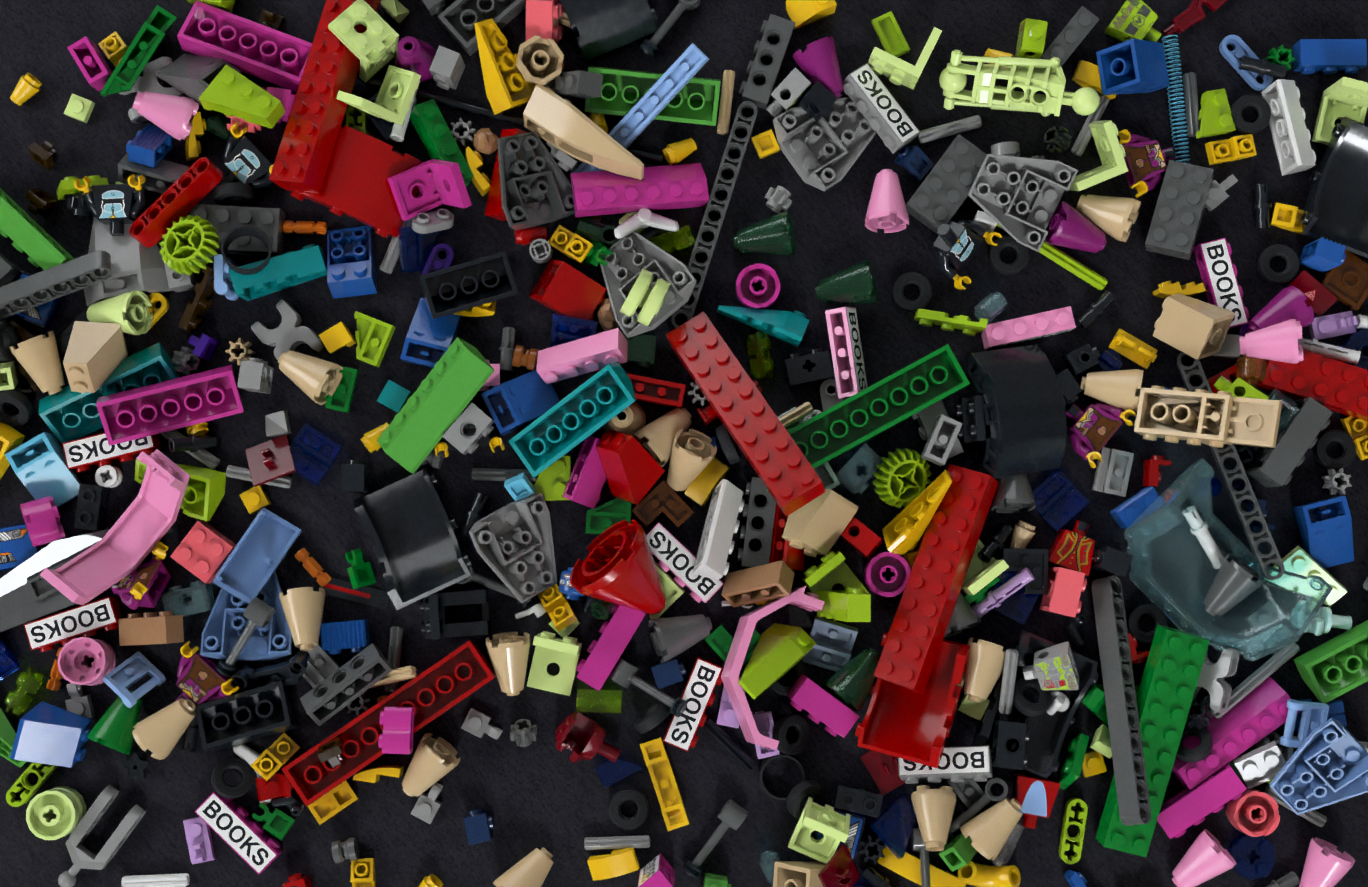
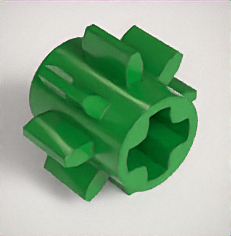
(1284, 54)

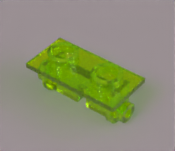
(674, 240)
(763, 364)
(26, 683)
(599, 701)

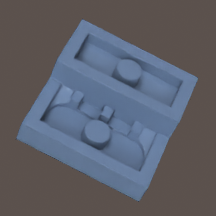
(833, 644)

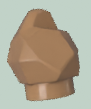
(485, 141)
(606, 316)

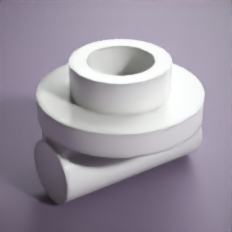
(1058, 703)

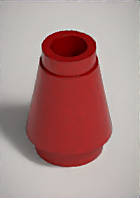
(528, 235)

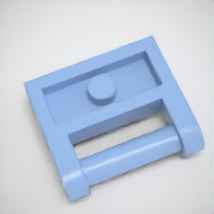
(222, 279)
(131, 672)
(1312, 717)

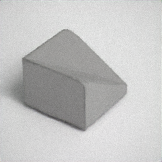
(277, 424)

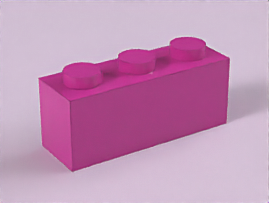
(587, 476)
(822, 706)

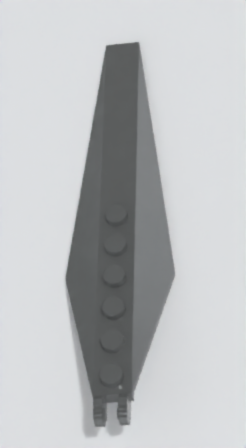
(27, 594)

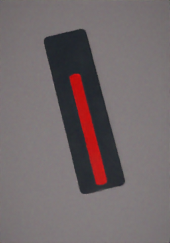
(362, 595)

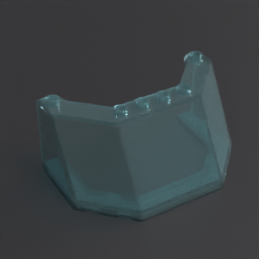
(1178, 574)

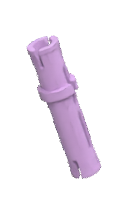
(995, 598)

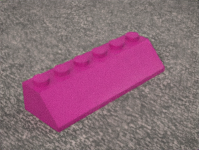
(245, 45)
(660, 189)
(169, 405)
(1235, 732)

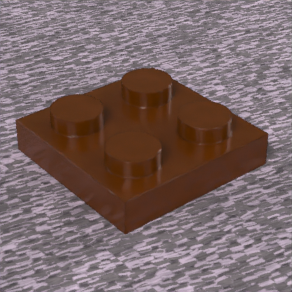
(1348, 281)

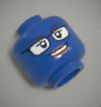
(566, 587)

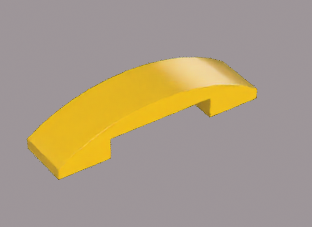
(664, 784)
(910, 868)

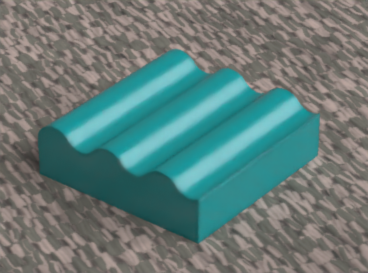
(393, 396)

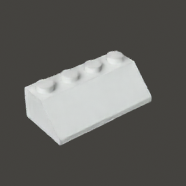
(1289, 127)
(719, 530)

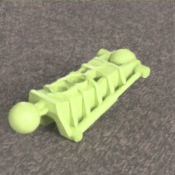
(1020, 73)

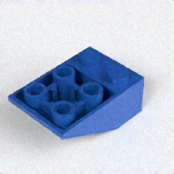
(351, 262)
(429, 337)
(519, 401)
(1326, 530)

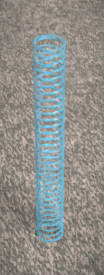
(1172, 78)

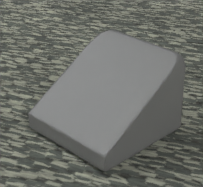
(1230, 347)

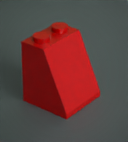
(567, 291)
(627, 466)

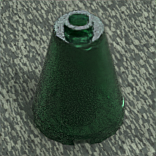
(768, 236)
(849, 286)
(854, 679)

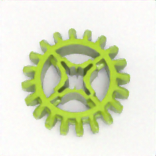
(186, 258)
(905, 464)

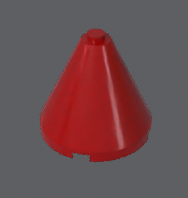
(621, 569)

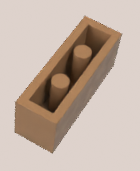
(758, 584)
(151, 628)

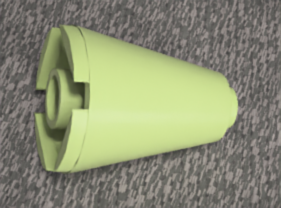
(126, 309)

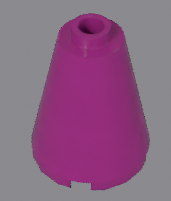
(415, 56)
(821, 64)
(1074, 231)
(1284, 306)

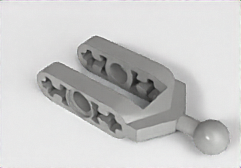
(84, 858)

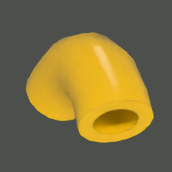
(989, 876)

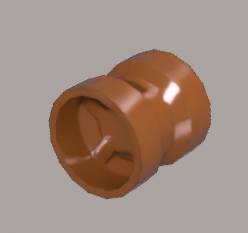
(525, 357)

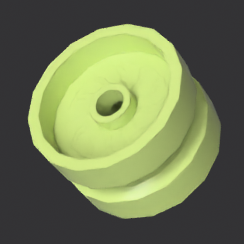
(648, 299)
(55, 812)

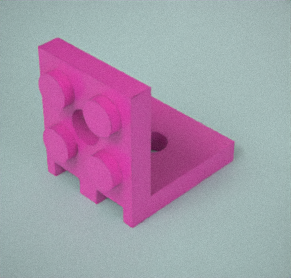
(438, 184)

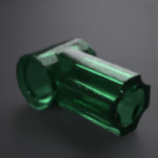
(595, 231)

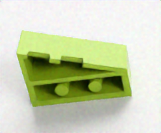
(240, 97)
(846, 605)

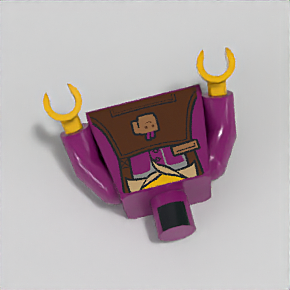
(1144, 161)
(1094, 428)
(146, 583)
(200, 678)

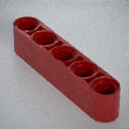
(176, 202)

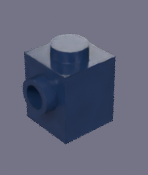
(668, 673)
(479, 826)

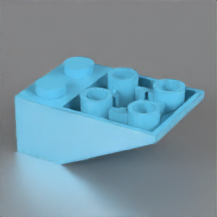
(44, 469)

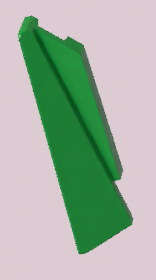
(139, 52)

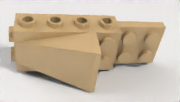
(1206, 417)

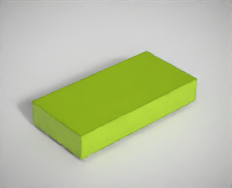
(890, 34)

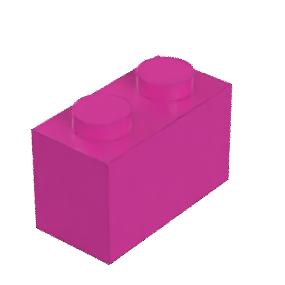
(91, 62)

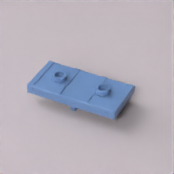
(256, 556)

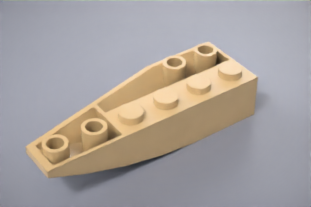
(576, 134)

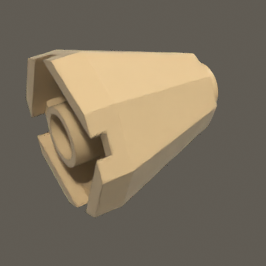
(539, 60)

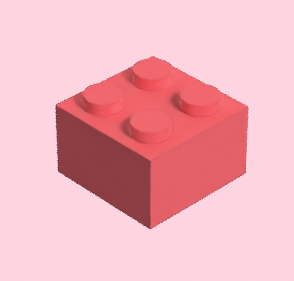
(543, 19)
(203, 551)
(1063, 592)

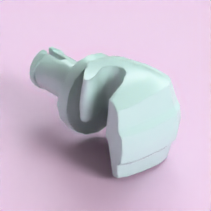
(1325, 620)

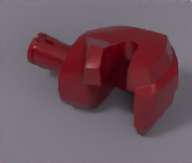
(583, 738)

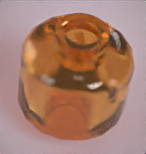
(1251, 369)

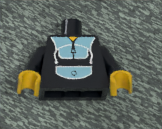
(245, 161)
(115, 203)
(956, 247)
(492, 440)

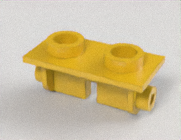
(1133, 348)

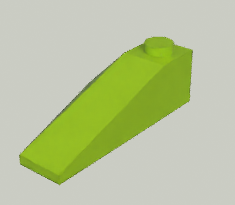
(202, 492)
(774, 655)

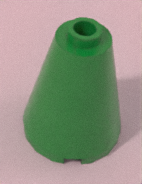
(116, 726)

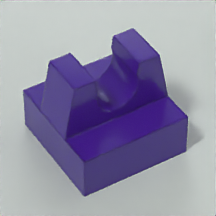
(204, 346)

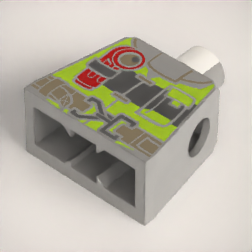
(794, 84)
(1054, 668)

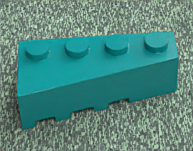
(281, 272)

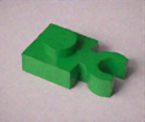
(597, 254)
(981, 594)
(275, 823)

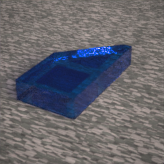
(613, 772)

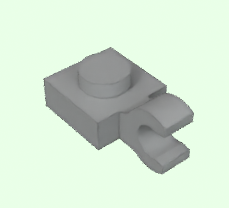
(564, 161)
(1217, 192)
(79, 704)
(478, 724)
(427, 805)

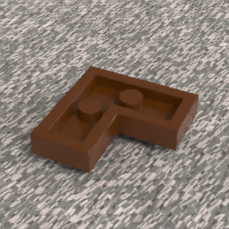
(662, 500)

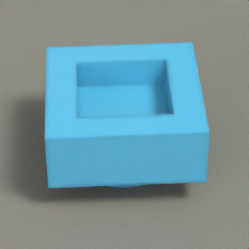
(519, 487)

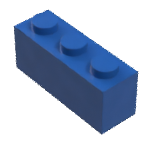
(1329, 55)

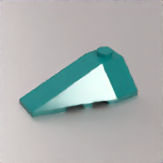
(779, 324)

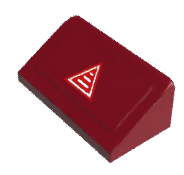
(1317, 295)

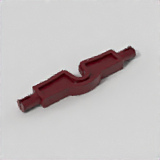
(1192, 15)

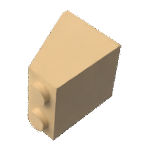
(1193, 325)
(93, 354)
(819, 523)
(797, 873)

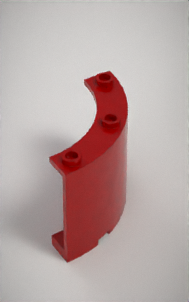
(359, 181)
(911, 722)

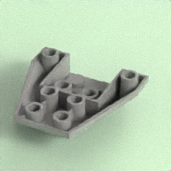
(823, 149)
(1021, 194)
(131, 265)
(623, 268)
(519, 546)

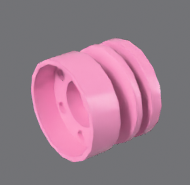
(76, 655)

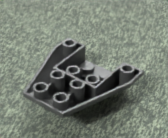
(531, 183)

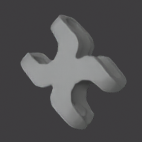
(151, 83)
(289, 332)
(1213, 679)

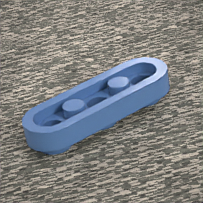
(1234, 57)

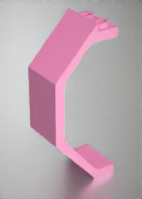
(129, 538)
(737, 654)

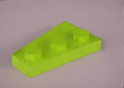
(961, 322)

